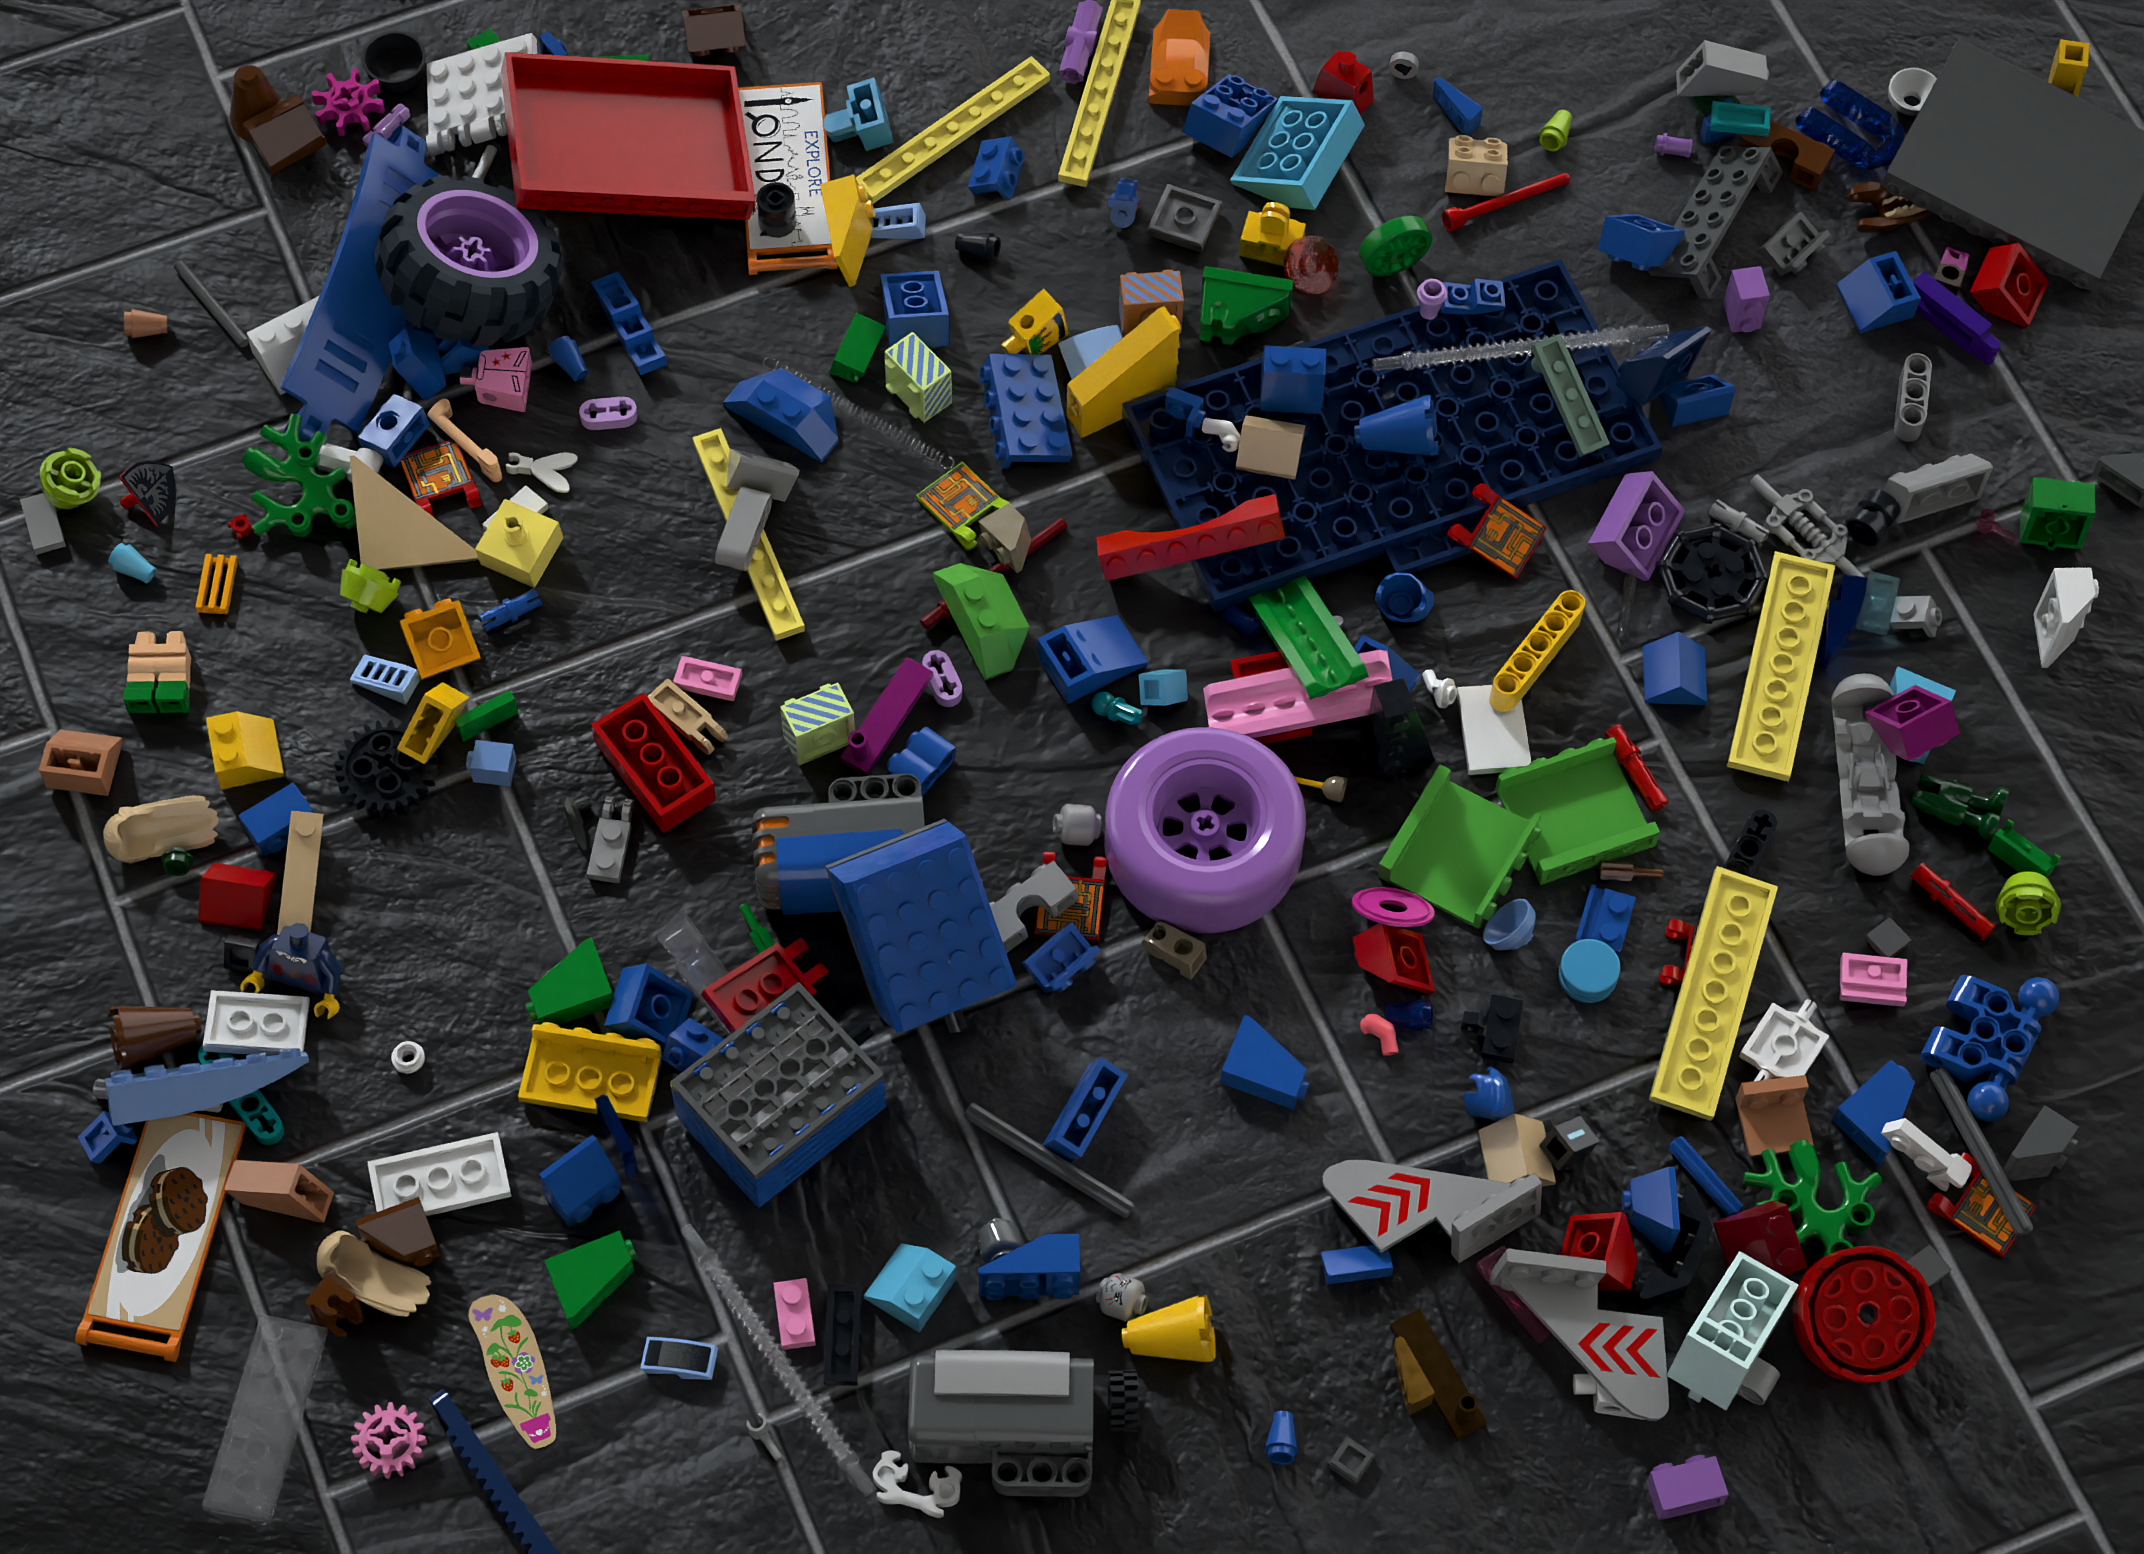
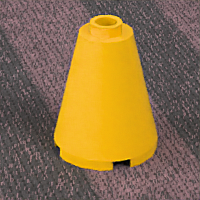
(1174, 1332)

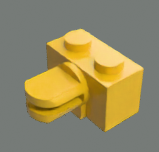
(1269, 234)

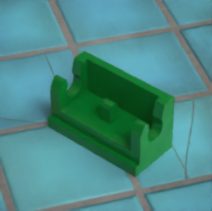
(857, 348)
(2021, 853)

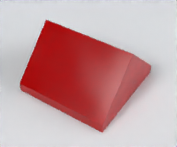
(235, 896)

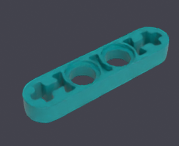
(255, 1126)

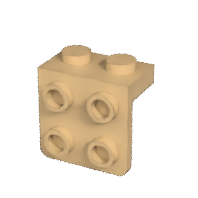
(1476, 166)

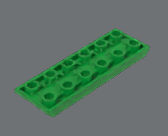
(1308, 638)

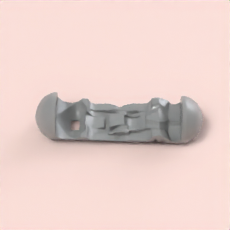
(1867, 779)

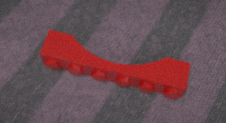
(1138, 552)

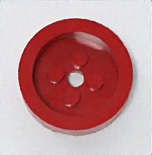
(1829, 1307)

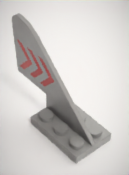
(1399, 1200)
(1614, 1347)

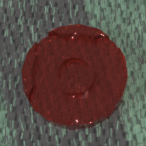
(1311, 265)

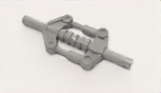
(1788, 509)

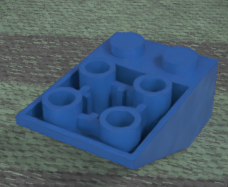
(1228, 114)
(1089, 656)
(1036, 1269)

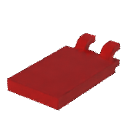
(760, 982)

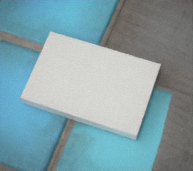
(1491, 737)
(255, 1023)

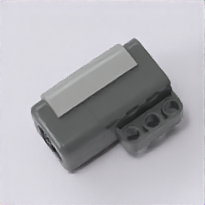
(1006, 1411)

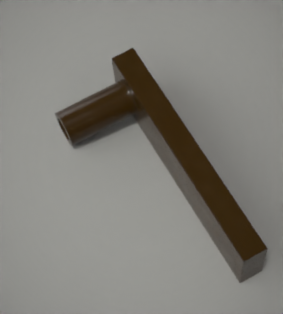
(1451, 1396)

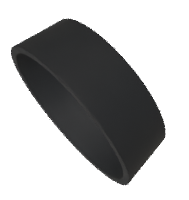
(391, 40)

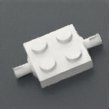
(1784, 1043)

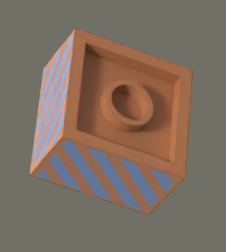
(1147, 292)

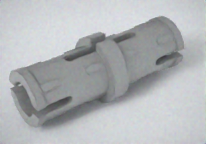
(1738, 522)

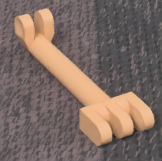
(488, 461)

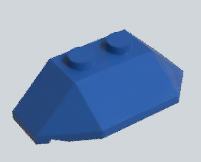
(788, 411)

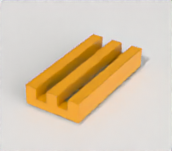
(219, 562)

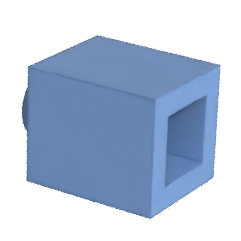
(492, 763)

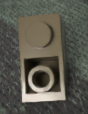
(1007, 536)

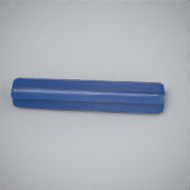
(1705, 1176)

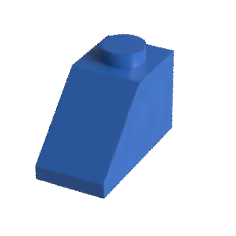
(418, 361)

